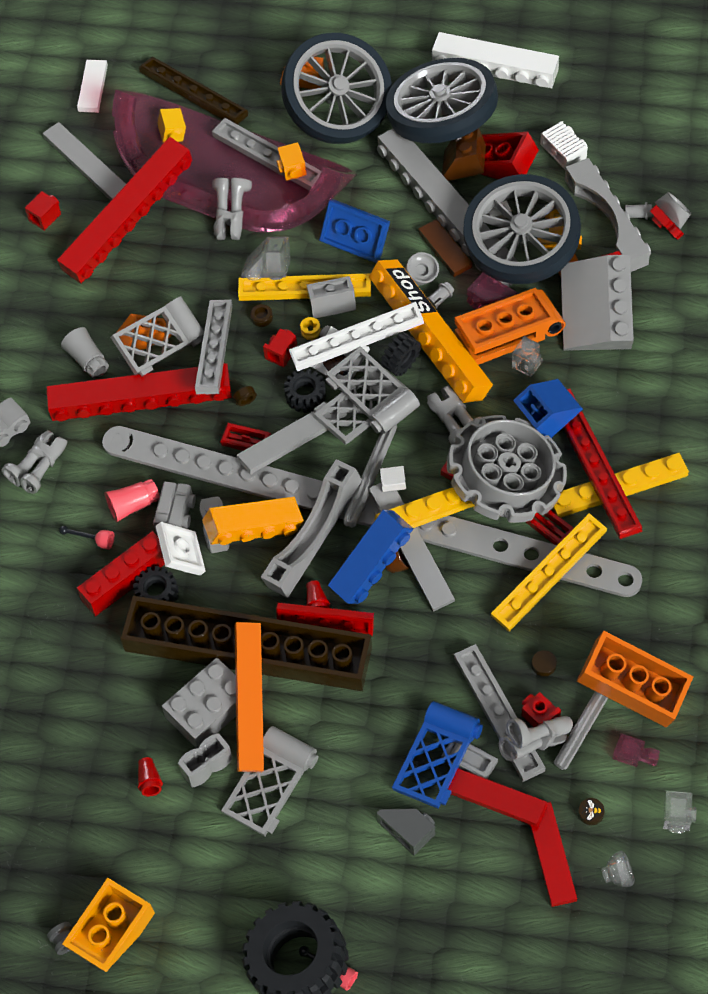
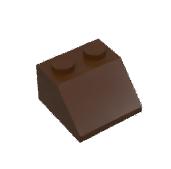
(464, 156)

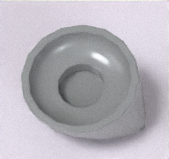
(674, 209)
(422, 268)

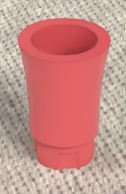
(131, 498)

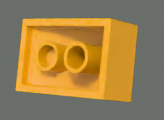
(109, 925)

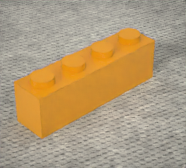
(252, 520)

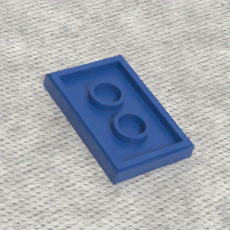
(354, 230)

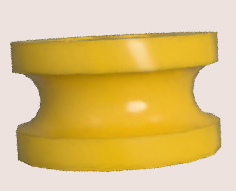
(310, 321)

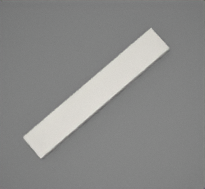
(356, 336)

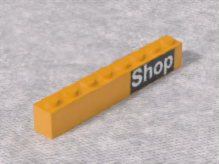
(434, 335)

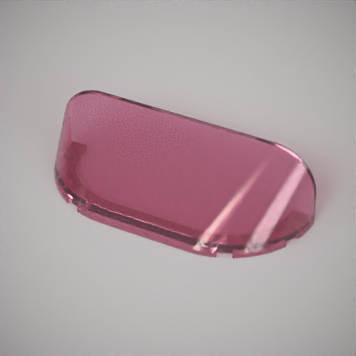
(269, 205)

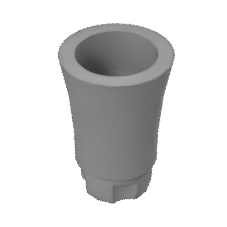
(85, 352)

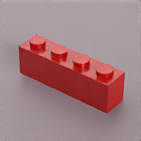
(120, 574)

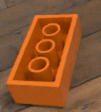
(635, 679)

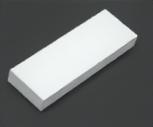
(92, 86)

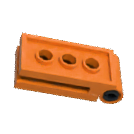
(503, 324)

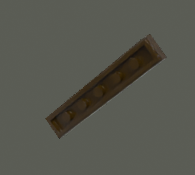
(193, 90)

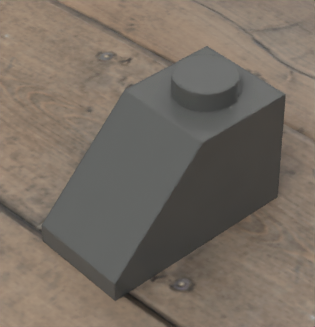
(407, 827)

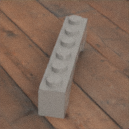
(586, 183)
(290, 564)

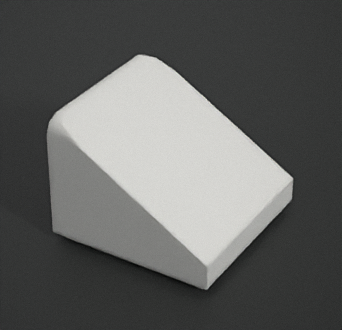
(393, 478)

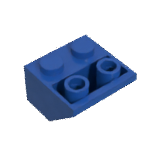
(548, 406)

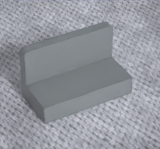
(331, 297)

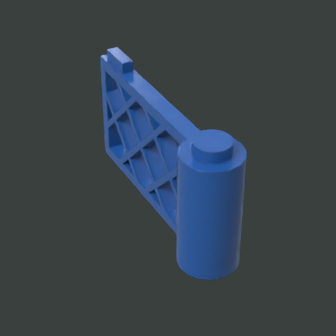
(444, 723)

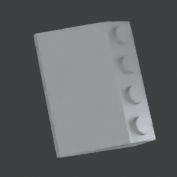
(597, 304)

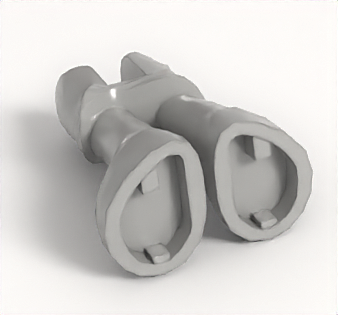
(227, 218)
(448, 408)
(42, 452)
(526, 740)

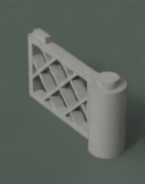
(182, 325)
(394, 405)
(361, 426)
(291, 755)

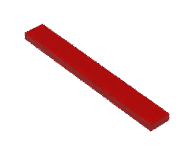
(602, 476)

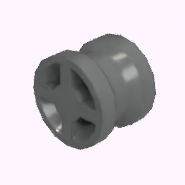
(58, 935)

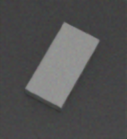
(474, 760)

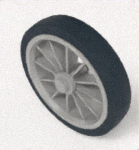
(336, 88)
(471, 92)
(522, 229)

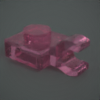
(632, 750)

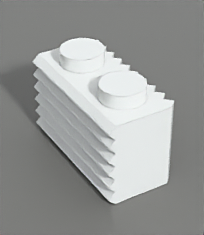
(563, 144)

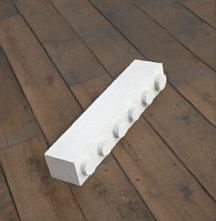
(500, 59)

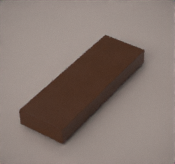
(445, 248)

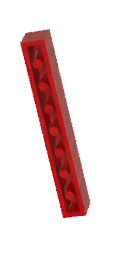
(125, 210)
(130, 393)

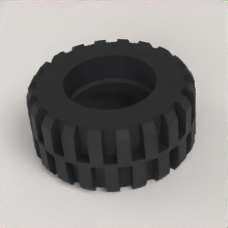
(280, 927)

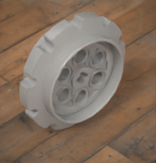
(516, 459)

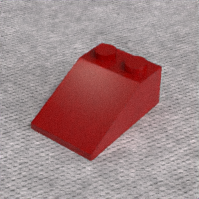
(508, 154)

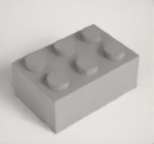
(203, 703)

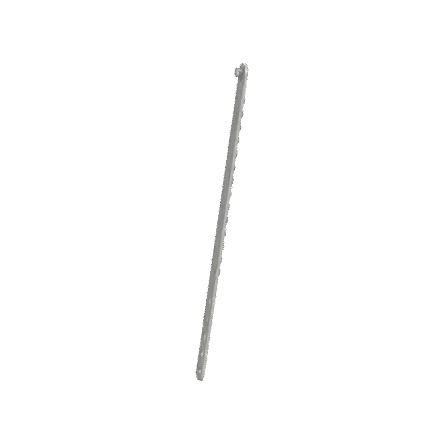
(277, 484)

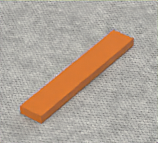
(249, 697)

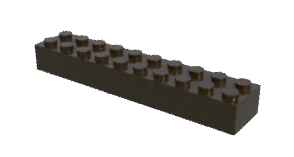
(287, 647)

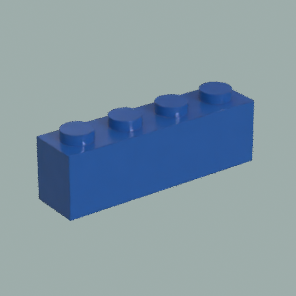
(371, 557)

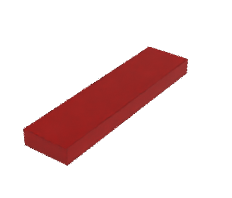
(327, 617)
(498, 797)
(553, 860)

